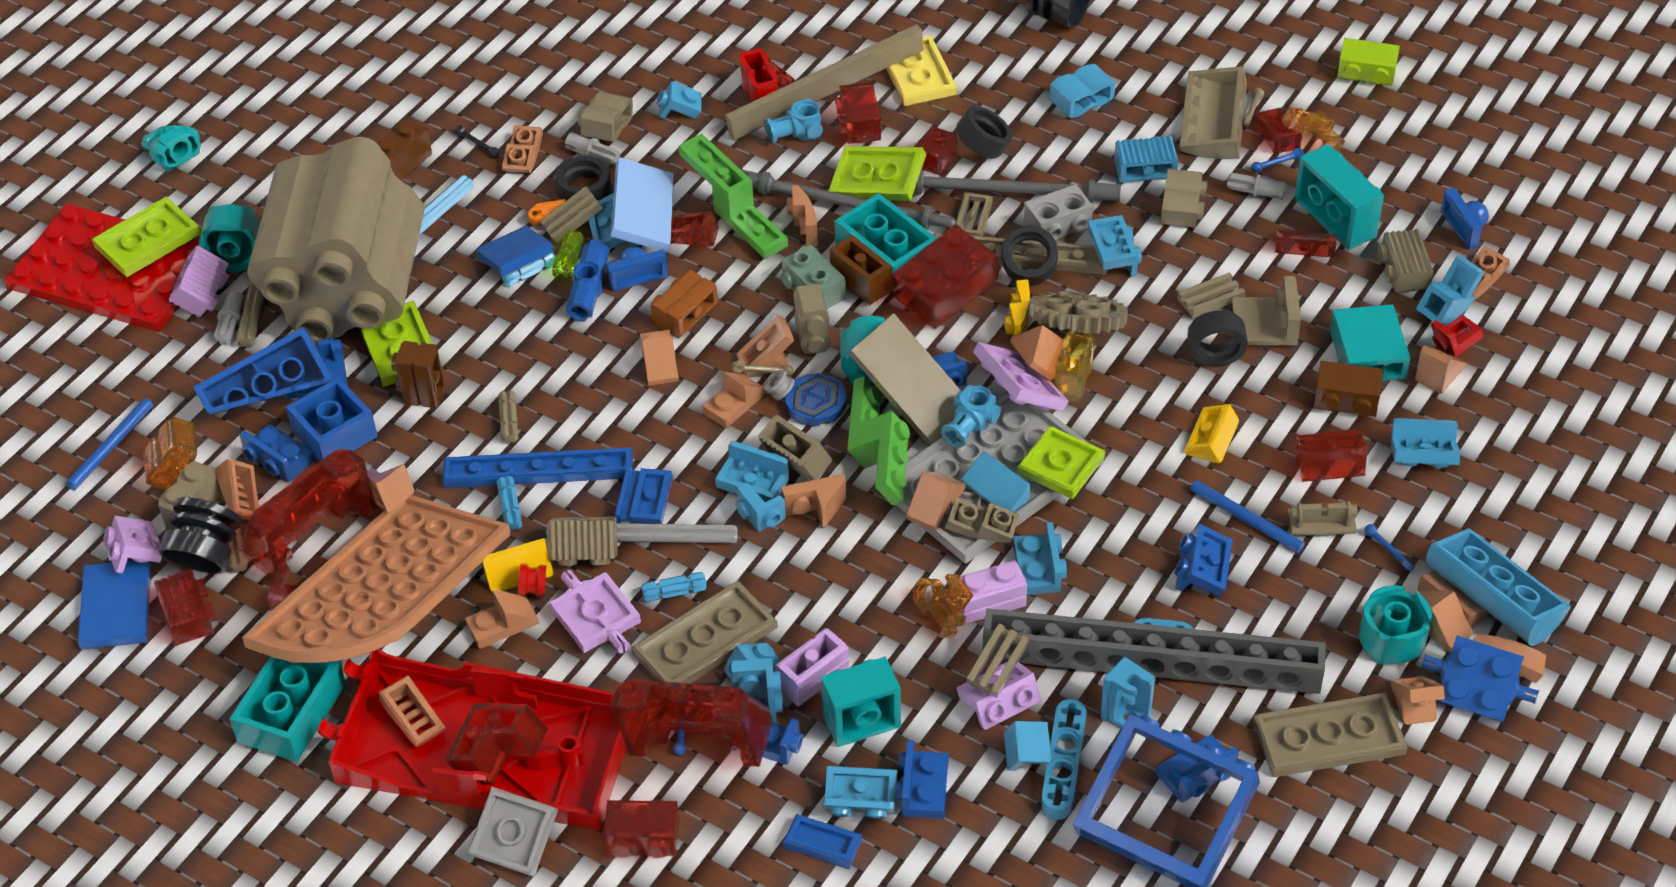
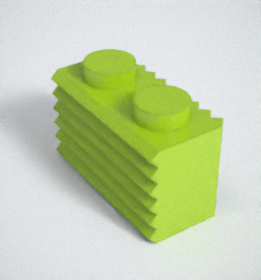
(1368, 61)

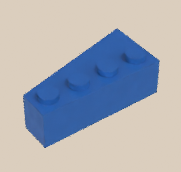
(273, 372)

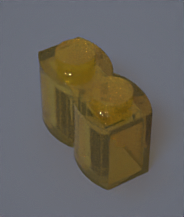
(1074, 365)

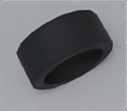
(984, 132)
(583, 167)
(1027, 233)
(1217, 354)

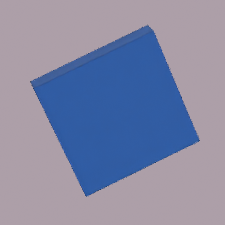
(514, 250)

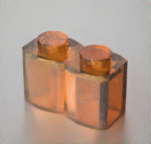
(169, 453)

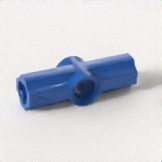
(587, 280)

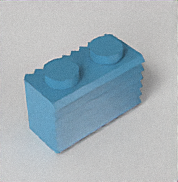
(1144, 158)

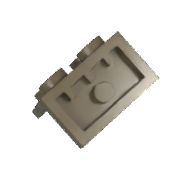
(1271, 318)

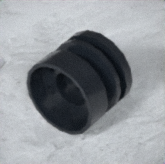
(1063, 12)
(200, 535)

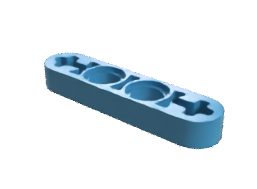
(1064, 758)

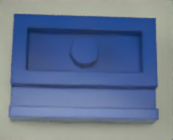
(644, 496)

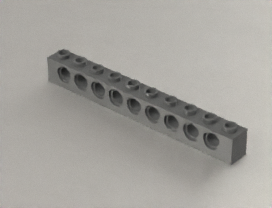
(1163, 650)

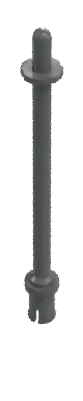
(765, 183)
(1090, 189)

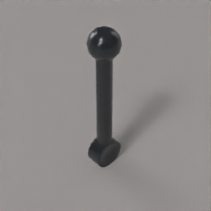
(492, 151)

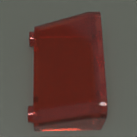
(332, 485)
(652, 709)

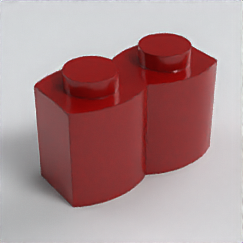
(756, 75)

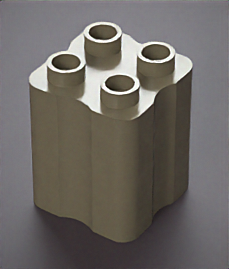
(337, 240)

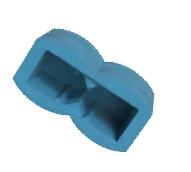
(1082, 90)

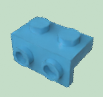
(1425, 442)
(759, 468)
(860, 791)

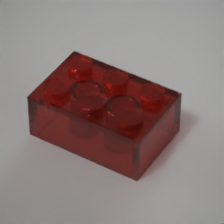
(945, 276)

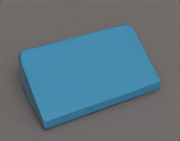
(996, 483)

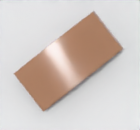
(523, 149)
(803, 215)
(1493, 265)
(1533, 662)

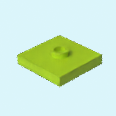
(1061, 462)

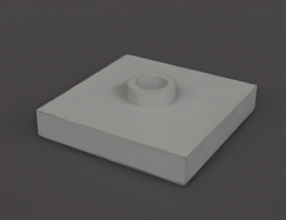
(512, 831)

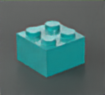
(861, 701)

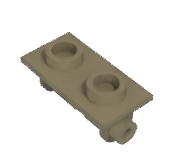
(1319, 520)

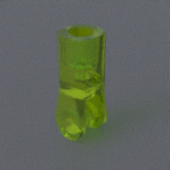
(568, 254)

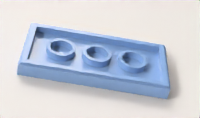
(642, 204)

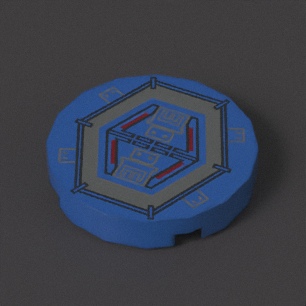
(816, 399)

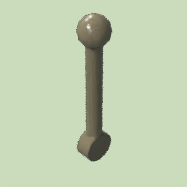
(1258, 93)
(738, 367)

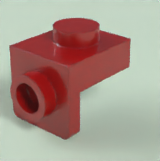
(1457, 335)

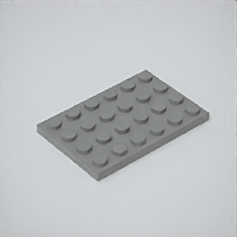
(1007, 442)

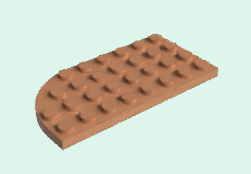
(378, 583)

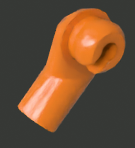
(541, 210)

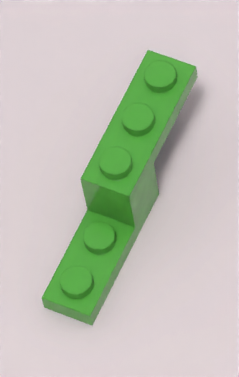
(733, 196)
(878, 440)

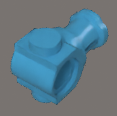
(801, 122)
(974, 413)

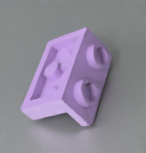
(131, 540)
(1016, 696)

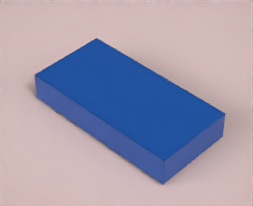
(822, 841)

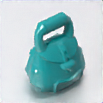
(172, 145)

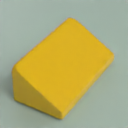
(1212, 433)
(503, 566)

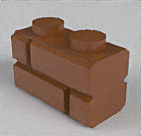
(684, 303)

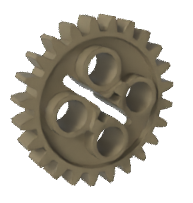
(1078, 312)

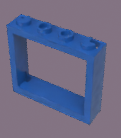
(1143, 853)

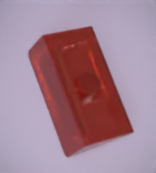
(1305, 243)

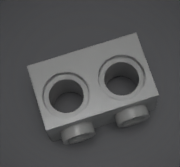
(1059, 212)

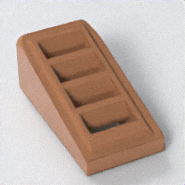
(238, 476)
(396, 692)

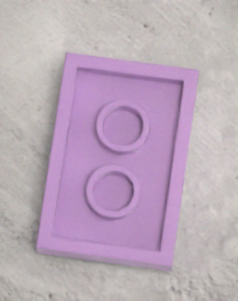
(1019, 378)

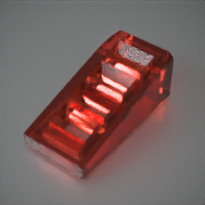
(1277, 135)
(695, 229)

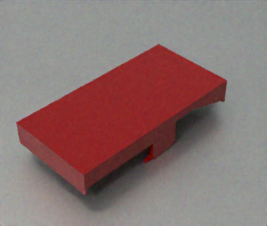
(569, 771)

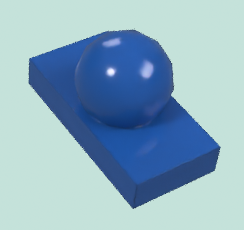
(1464, 217)
(636, 268)

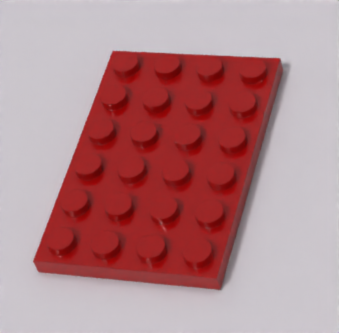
(73, 273)

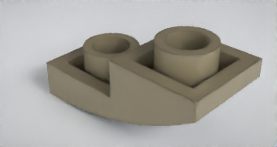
(986, 524)

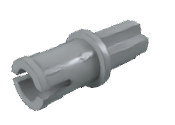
(591, 148)
(1256, 185)
(229, 317)

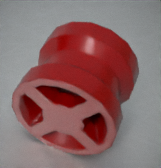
(532, 580)

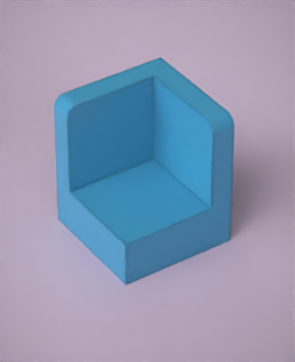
(1027, 744)

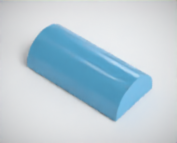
(1498, 585)

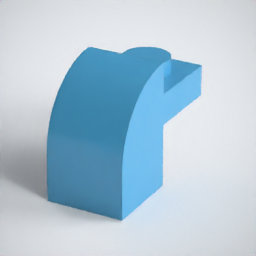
(1454, 295)

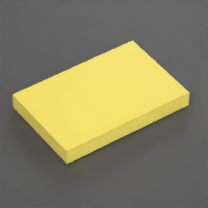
(922, 76)

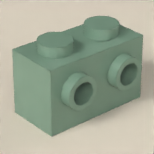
(810, 268)

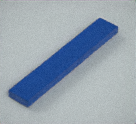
(537, 467)

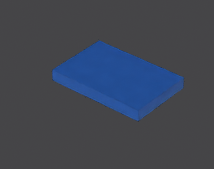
(114, 605)

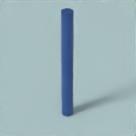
(109, 444)
(1247, 516)

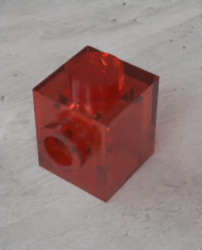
(939, 149)

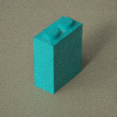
(1371, 339)

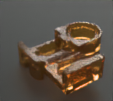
(1306, 122)
(944, 603)

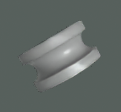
(779, 384)

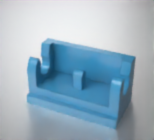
(1126, 691)

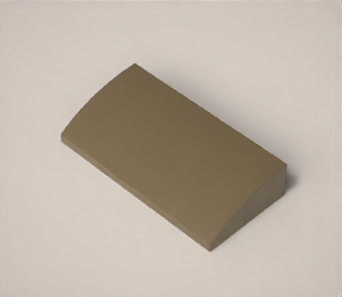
(1214, 113)

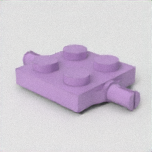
(595, 612)

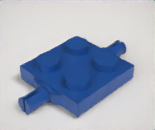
(1480, 678)

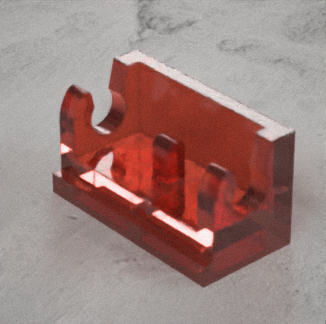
(1331, 455)

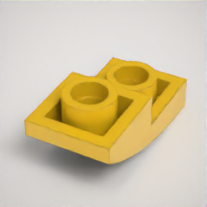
(1018, 309)

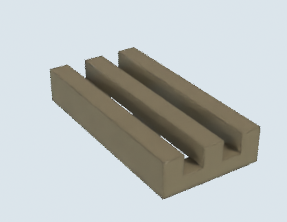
(569, 212)
(984, 216)
(1207, 292)
(1010, 636)

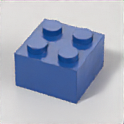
(331, 419)

